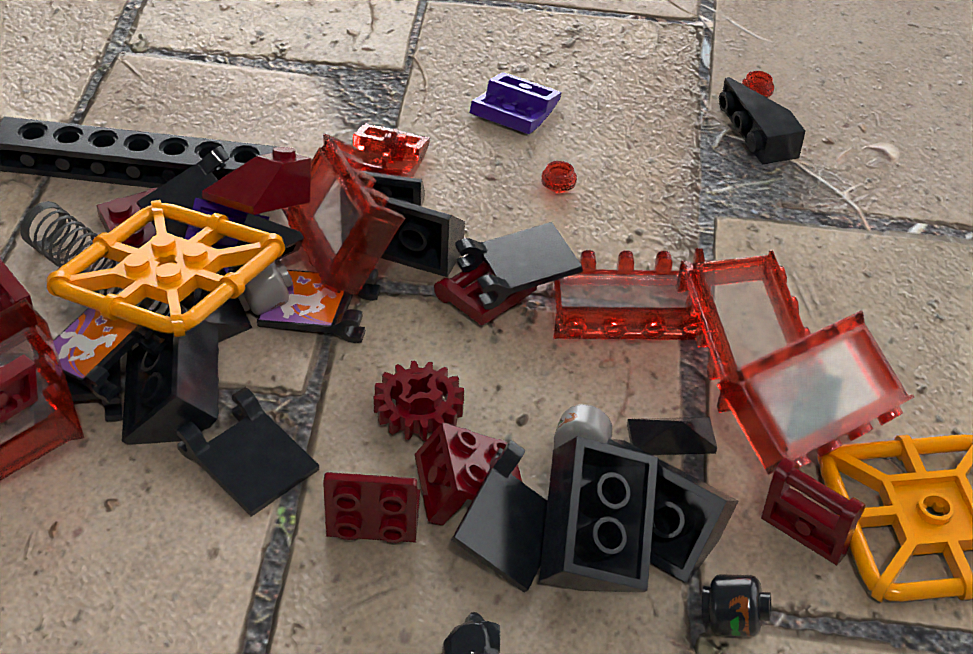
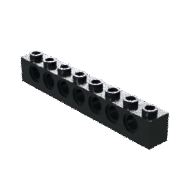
(109, 153)

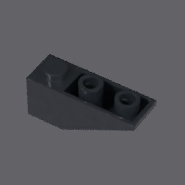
(765, 126)

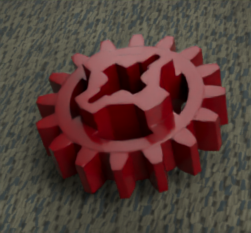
(418, 400)

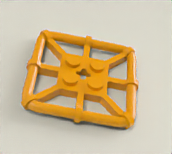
(166, 268)
(905, 508)

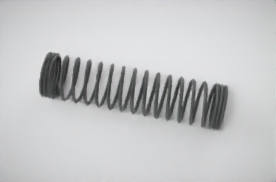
(41, 246)

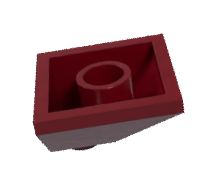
(265, 183)

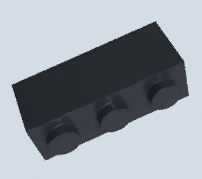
(424, 238)
(171, 387)
(599, 518)
(685, 518)

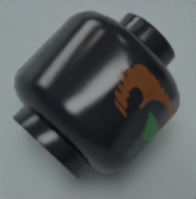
(735, 605)

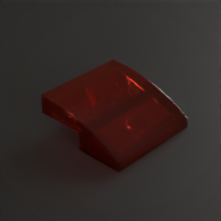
(369, 146)

